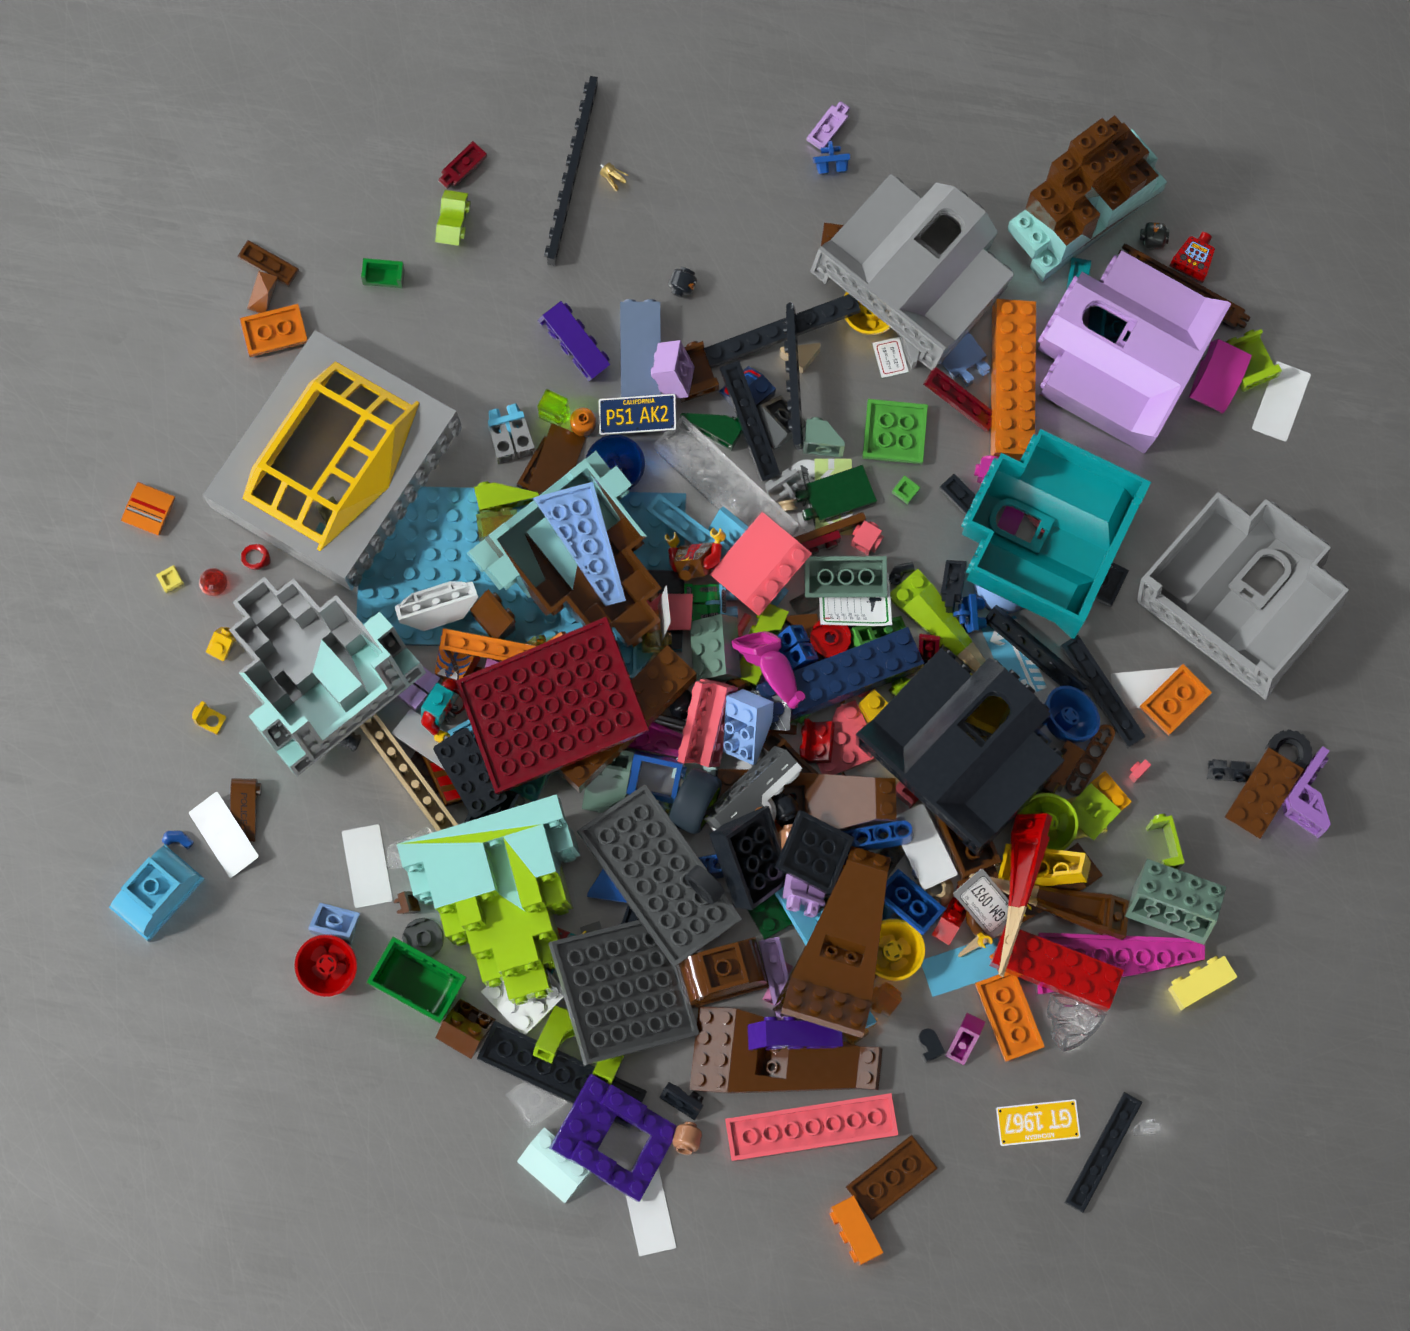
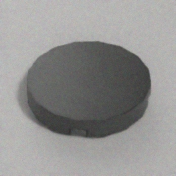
(424, 936)

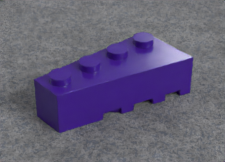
(575, 340)
(791, 1033)

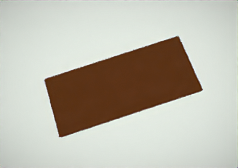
(556, 458)

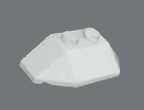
(437, 605)

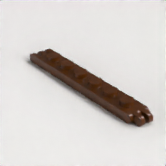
(1234, 313)

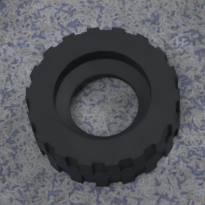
(1298, 740)

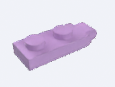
(829, 125)

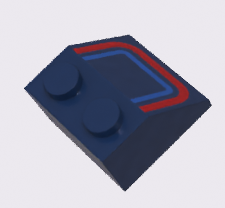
(759, 386)

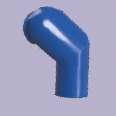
(177, 836)

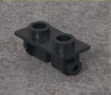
(1236, 772)

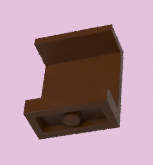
(703, 378)

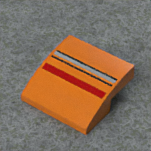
(148, 508)

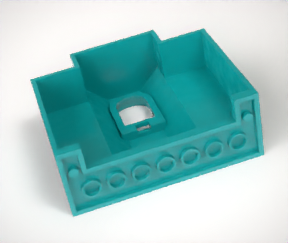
(1085, 516)

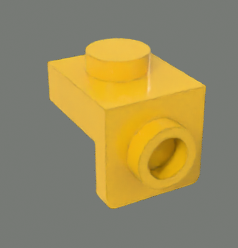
(221, 643)

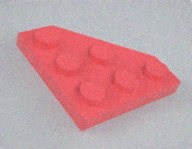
(845, 752)

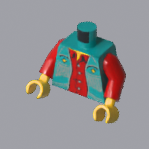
(438, 706)

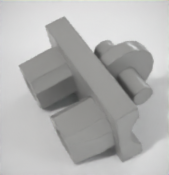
(785, 485)

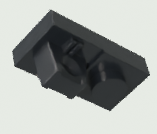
(687, 1104)

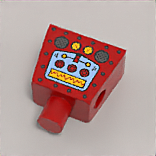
(1194, 257)

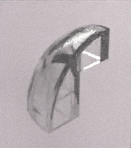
(1072, 1021)

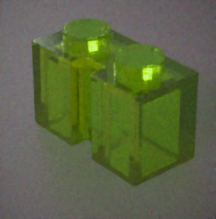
(553, 408)

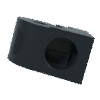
(930, 1042)

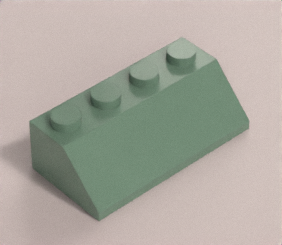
(845, 576)

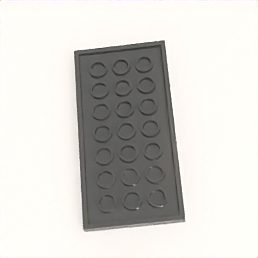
(649, 868)

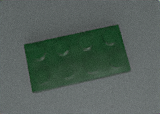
(771, 917)

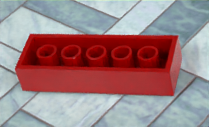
(1060, 969)

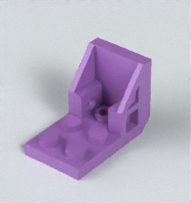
(1304, 803)

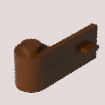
(243, 804)

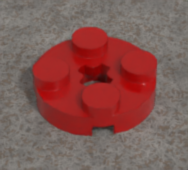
(828, 649)

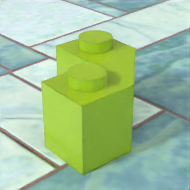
(451, 222)

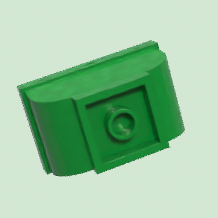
(416, 980)

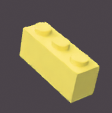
(1202, 982)

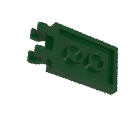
(837, 494)

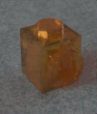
(885, 999)

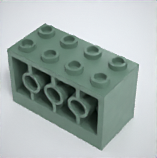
(1175, 901)

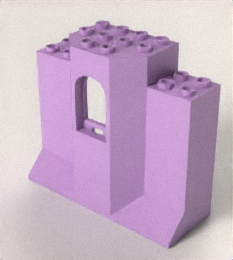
(1135, 382)

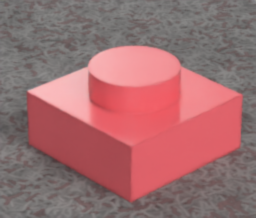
(1138, 770)

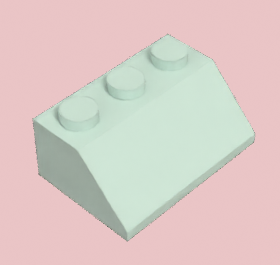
(551, 1169)

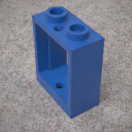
(639, 757)

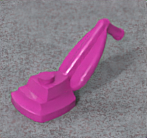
(762, 651)

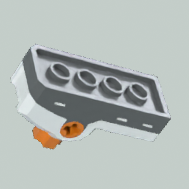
(755, 789)

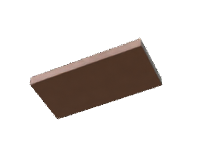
(891, 1177)

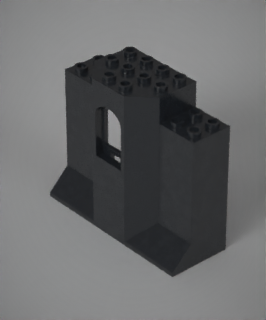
(964, 781)

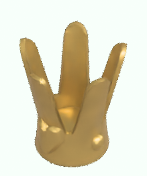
(608, 171)

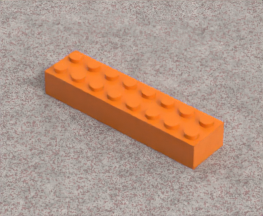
(1013, 376)

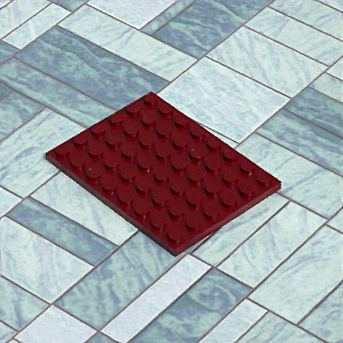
(552, 705)

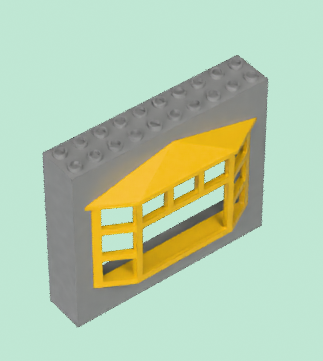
(378, 491)

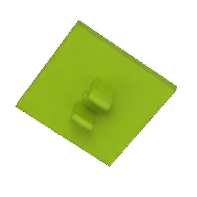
(1094, 811)

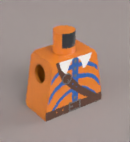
(454, 664)

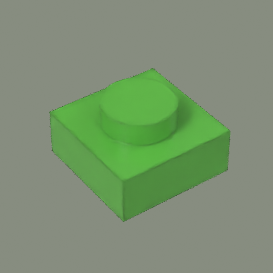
(906, 490)

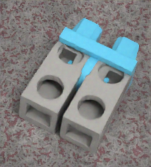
(509, 427)

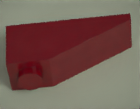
(929, 646)

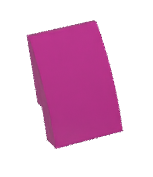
(1219, 375)

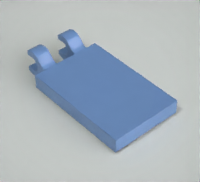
(965, 356)

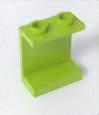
(1260, 366)
(1167, 823)

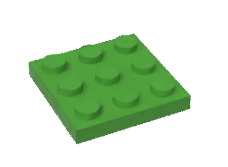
(895, 431)

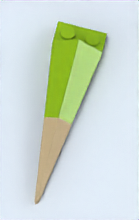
(924, 606)

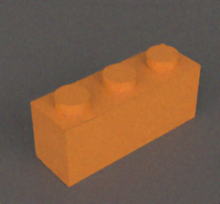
(855, 1231)

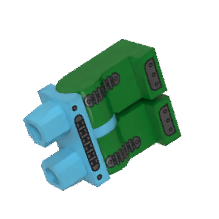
(710, 601)

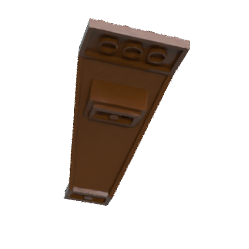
(728, 1066)

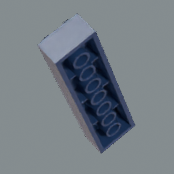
(851, 673)

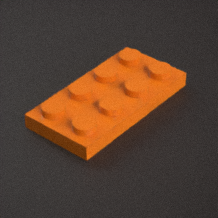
(1009, 1016)

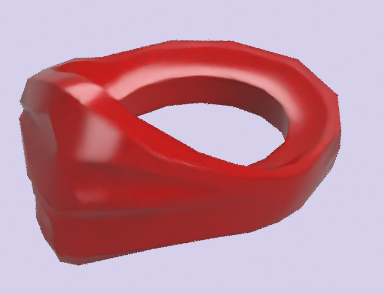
(265, 560)

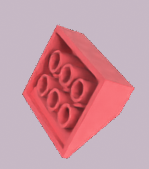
(760, 563)

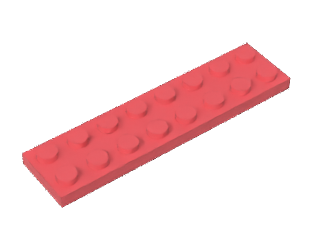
(811, 1127)

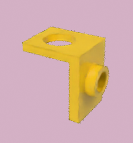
(202, 713)

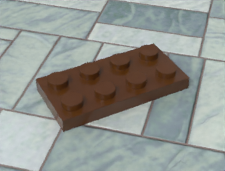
(1264, 793)

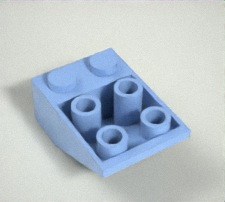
(746, 725)

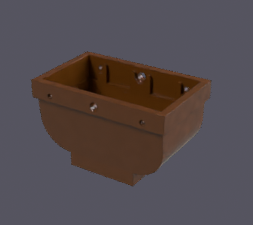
(724, 973)

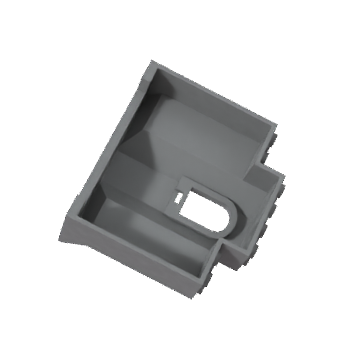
(906, 282)
(1201, 597)

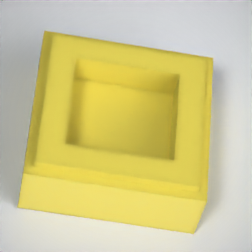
(170, 579)

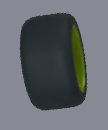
(693, 799)

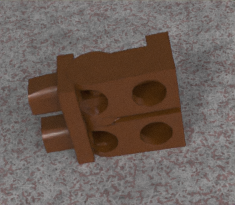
(1071, 756)

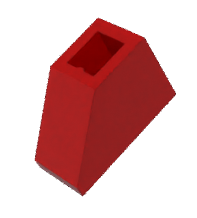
(950, 921)

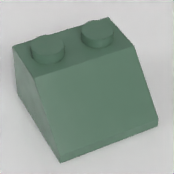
(822, 439)

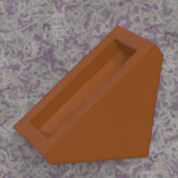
(262, 292)

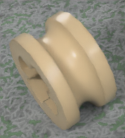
(788, 505)

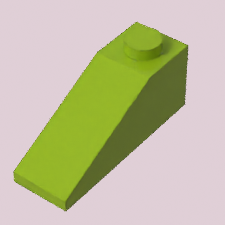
(498, 496)

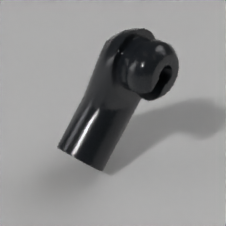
(898, 572)

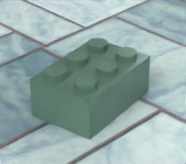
(712, 648)

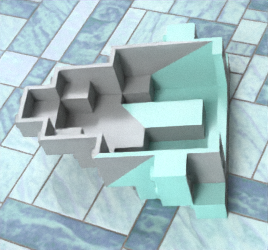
(316, 669)

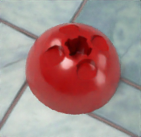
(319, 975)

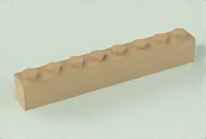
(407, 774)

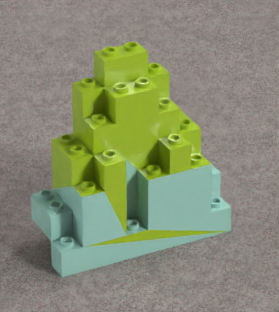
(499, 890)

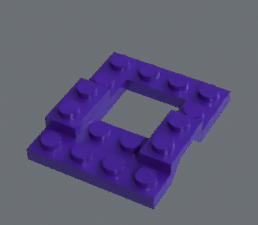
(588, 1125)

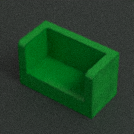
(382, 273)

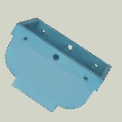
(155, 892)

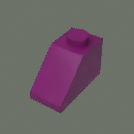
(965, 1038)

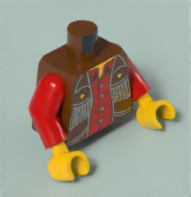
(695, 559)

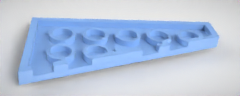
(581, 528)

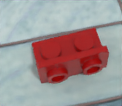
(817, 741)

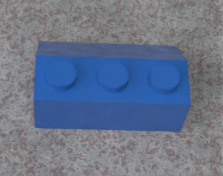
(912, 902)

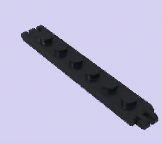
(792, 368)

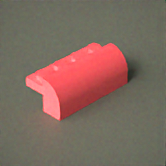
(705, 724)

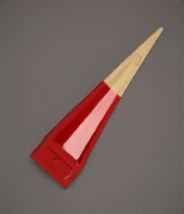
(1027, 851)

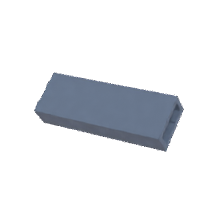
(639, 341)

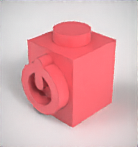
(867, 537)

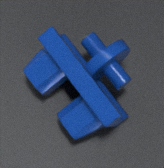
(822, 161)
(968, 613)

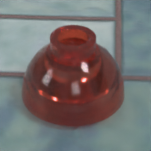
(213, 582)

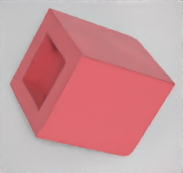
(905, 795)

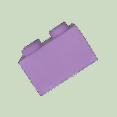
(673, 369)

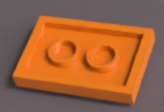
(273, 330)
(1175, 699)

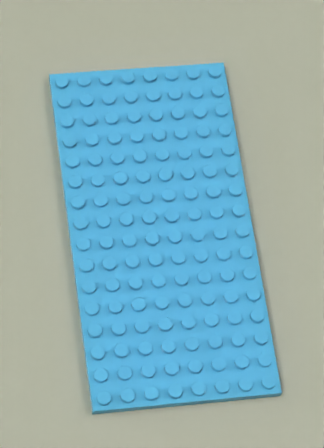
(433, 549)

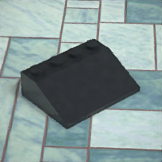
(748, 857)

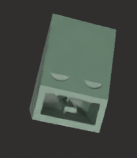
(609, 785)

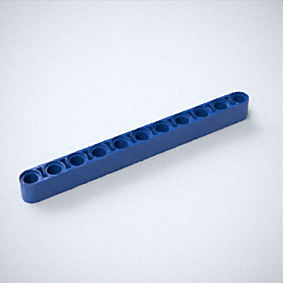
(870, 832)

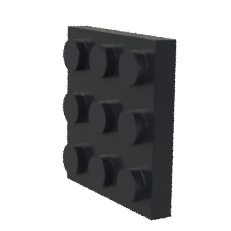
(814, 852)

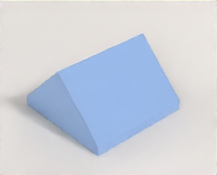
(335, 922)

